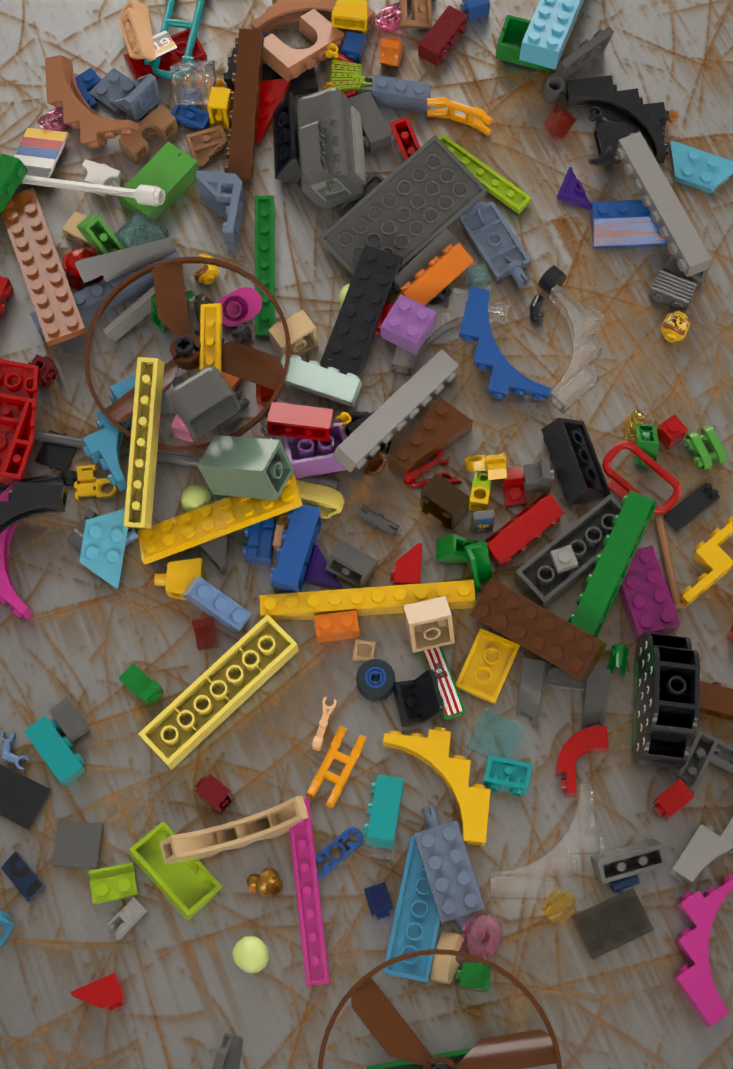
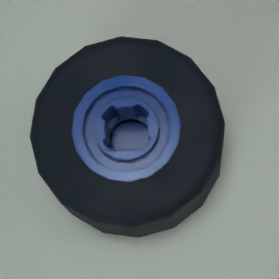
(375, 687)

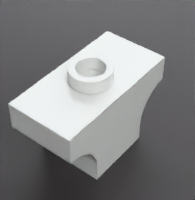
(101, 174)

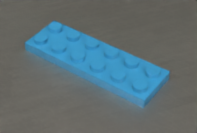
(414, 922)

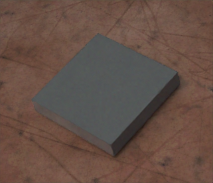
(77, 844)

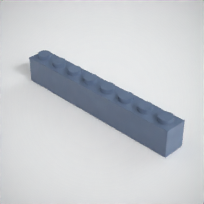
(91, 298)

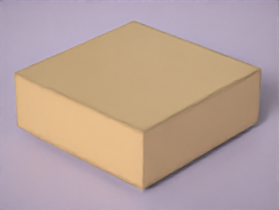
(363, 650)

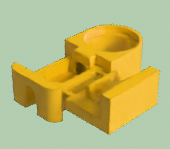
(495, 465)
(86, 477)

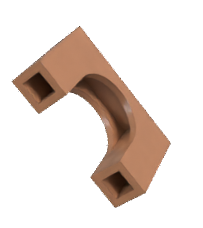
(292, 62)

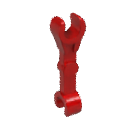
(413, 475)

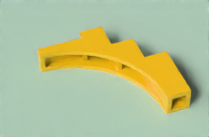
(434, 751)

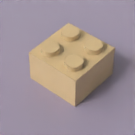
(302, 335)
(429, 624)

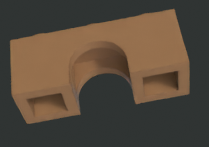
(157, 123)

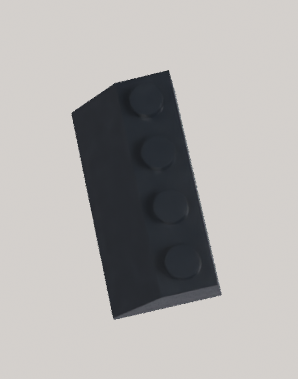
(286, 141)
(575, 461)

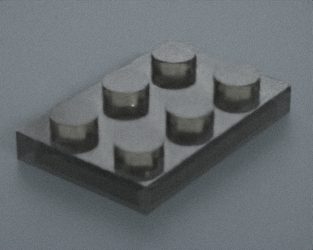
(612, 923)

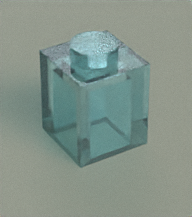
(478, 277)

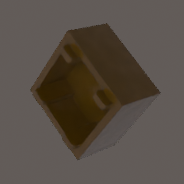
(444, 502)

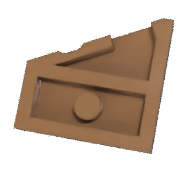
(206, 144)

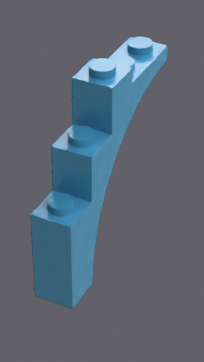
(105, 444)

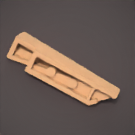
(137, 30)

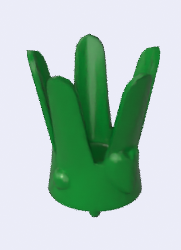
(618, 658)

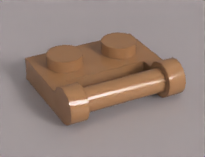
(420, 15)

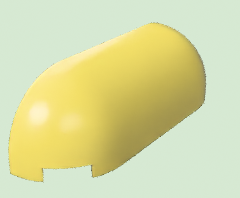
(323, 497)

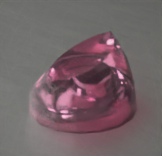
(388, 17)
(53, 120)

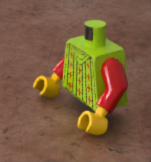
(346, 73)

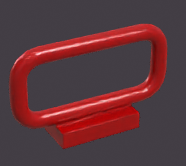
(621, 487)

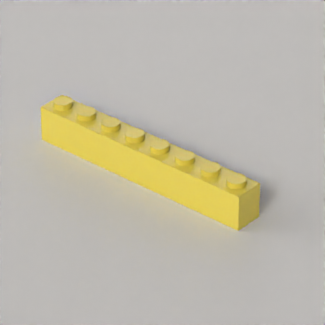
(144, 443)

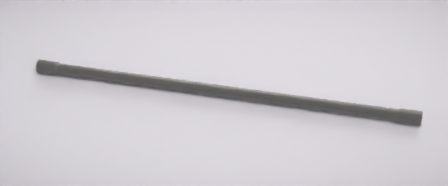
(161, 456)

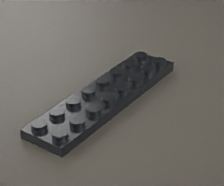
(361, 310)

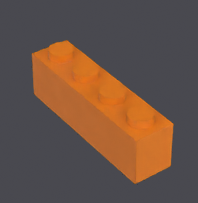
(437, 275)

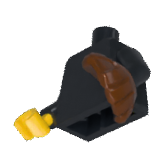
(378, 461)

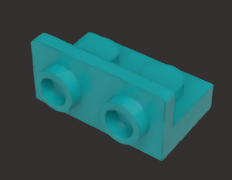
(507, 775)

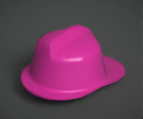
(240, 306)

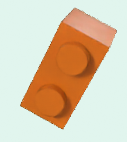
(336, 626)

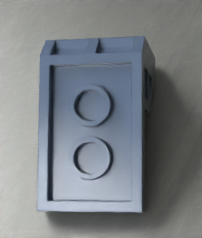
(125, 97)
(217, 191)

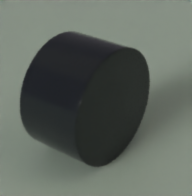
(551, 278)

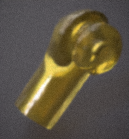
(628, 423)

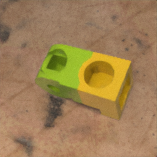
(480, 492)

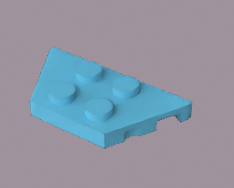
(698, 167)
(104, 546)

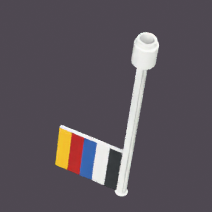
(40, 153)

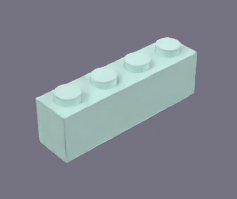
(322, 381)

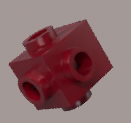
(47, 370)

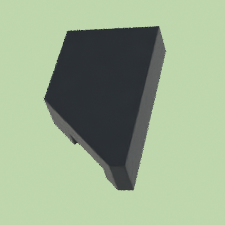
(441, 297)

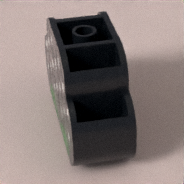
(664, 700)

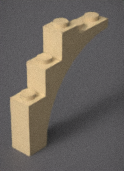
(234, 834)

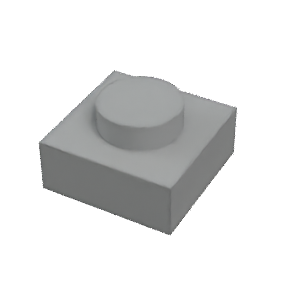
(564, 558)

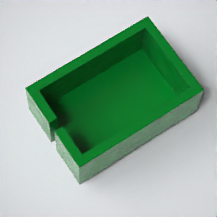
(510, 42)

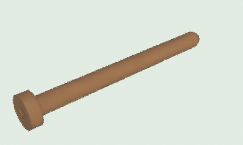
(679, 607)

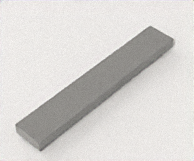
(142, 306)

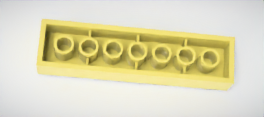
(219, 692)

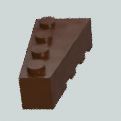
(433, 433)

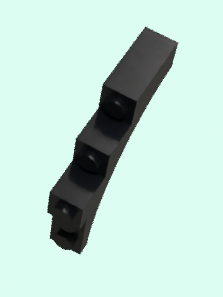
(627, 104)
(31, 500)

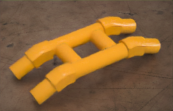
(467, 119)
(349, 762)

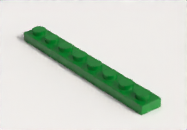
(265, 261)

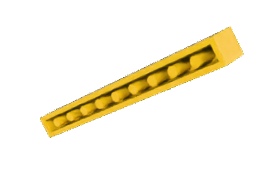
(365, 600)

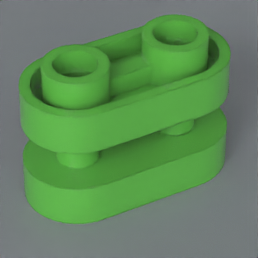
(702, 458)

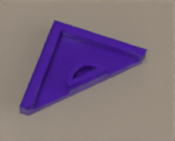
(573, 192)
(317, 573)

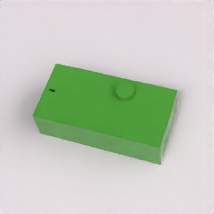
(167, 169)

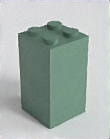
(246, 467)

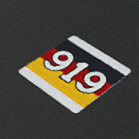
(163, 43)

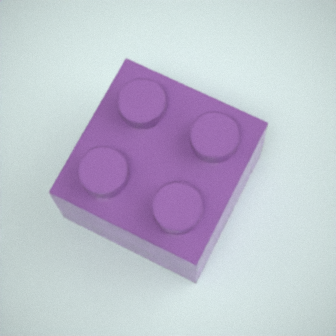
(408, 324)

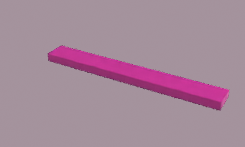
(309, 901)

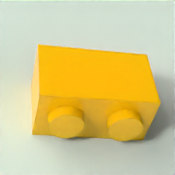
(219, 107)

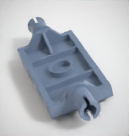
(495, 242)
(448, 870)

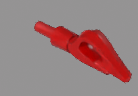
(452, 480)

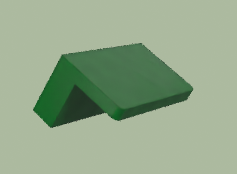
(478, 563)

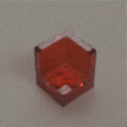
(559, 121)
(205, 633)

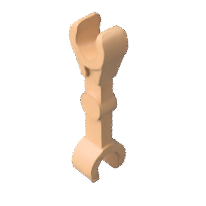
(323, 723)

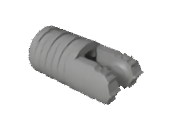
(126, 918)

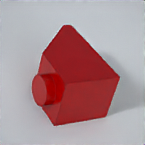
(408, 567)
(672, 800)
(103, 993)

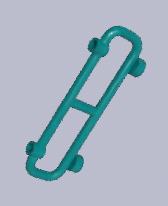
(168, 22)

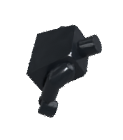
(606, 136)

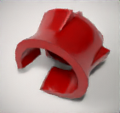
(71, 270)

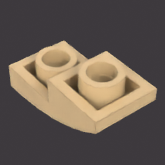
(445, 966)

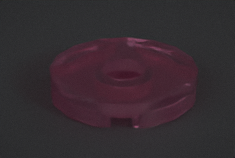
(492, 935)

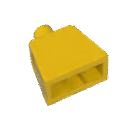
(350, 15)
(179, 576)

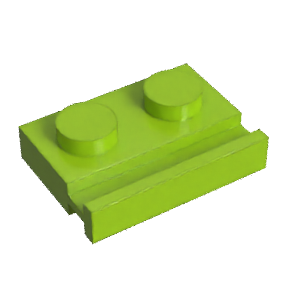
(113, 883)

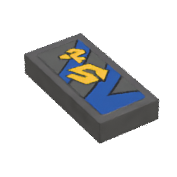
(483, 521)

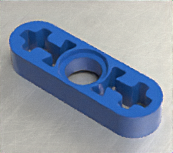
(352, 846)

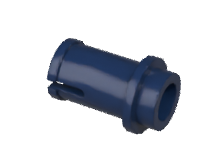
(621, 884)

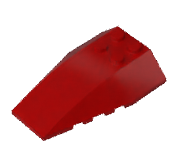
(17, 417)

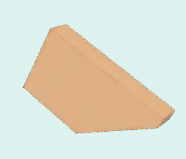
(281, 524)

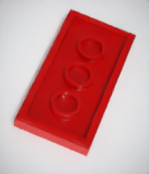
(168, 59)

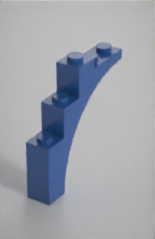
(504, 376)

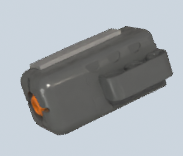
(330, 148)

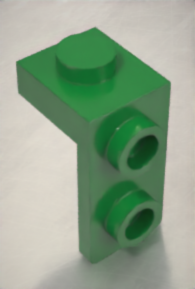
(141, 685)

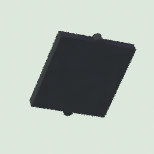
(56, 455)

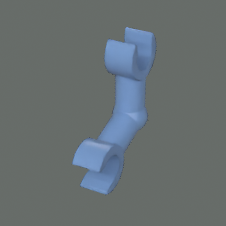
(6, 749)

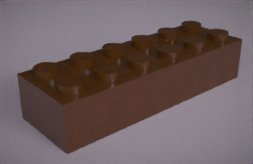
(538, 630)

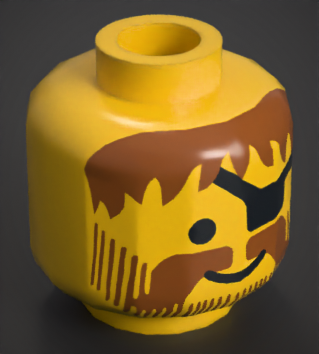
(207, 273)
(675, 326)

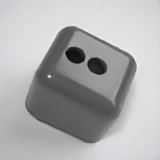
(204, 401)

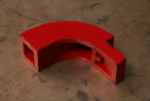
(582, 742)

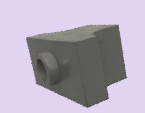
(538, 476)

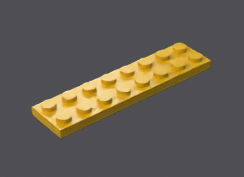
(213, 522)

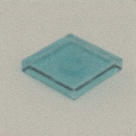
(495, 735)

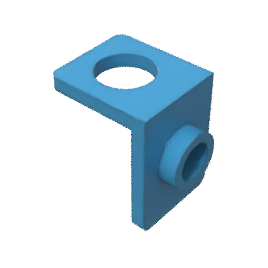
(7, 925)

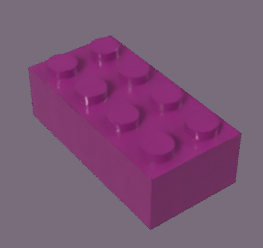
(647, 596)

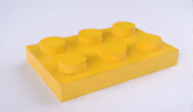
(487, 666)

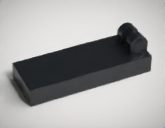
(692, 506)

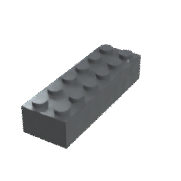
(586, 538)

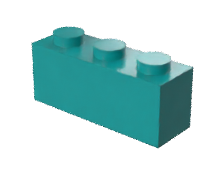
(56, 750)
(383, 811)

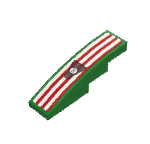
(436, 660)

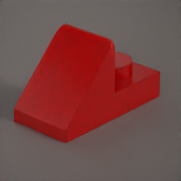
(514, 488)

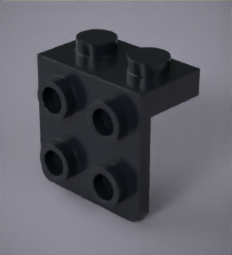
(418, 699)

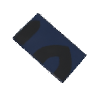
(23, 876)

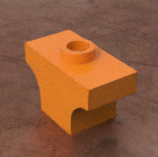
(391, 51)

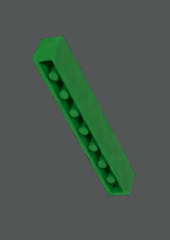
(613, 563)

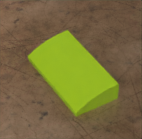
(184, 883)

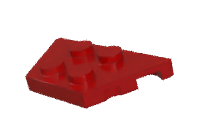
(270, 97)

